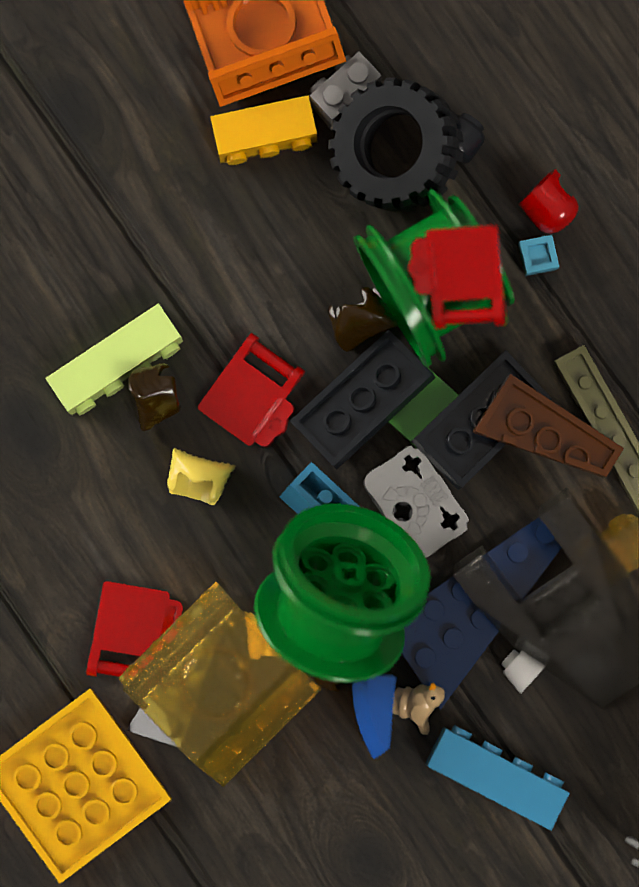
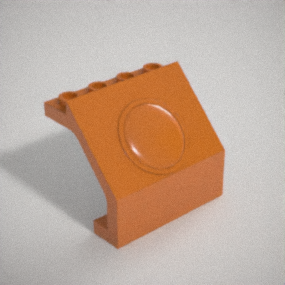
(262, 43)

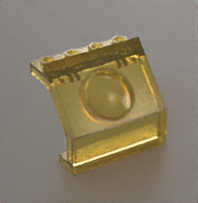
(217, 685)

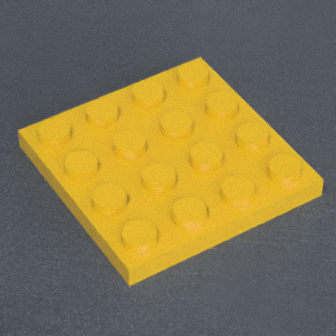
(77, 785)

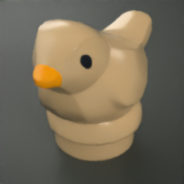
(418, 704)

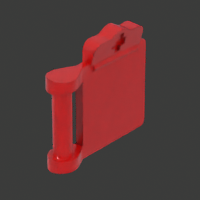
(460, 266)
(249, 401)
(129, 623)

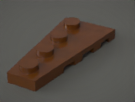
(540, 426)

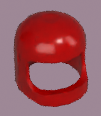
(550, 205)

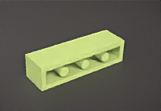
(113, 360)

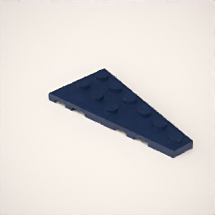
(452, 629)

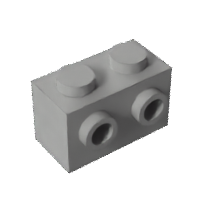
(331, 93)

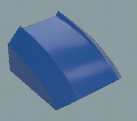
(374, 710)

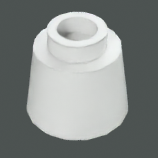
(521, 669)

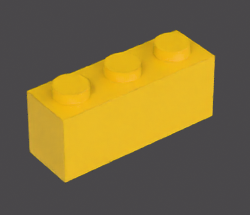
(264, 130)

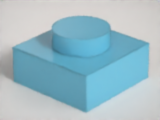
(538, 255)

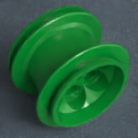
(388, 269)
(342, 592)

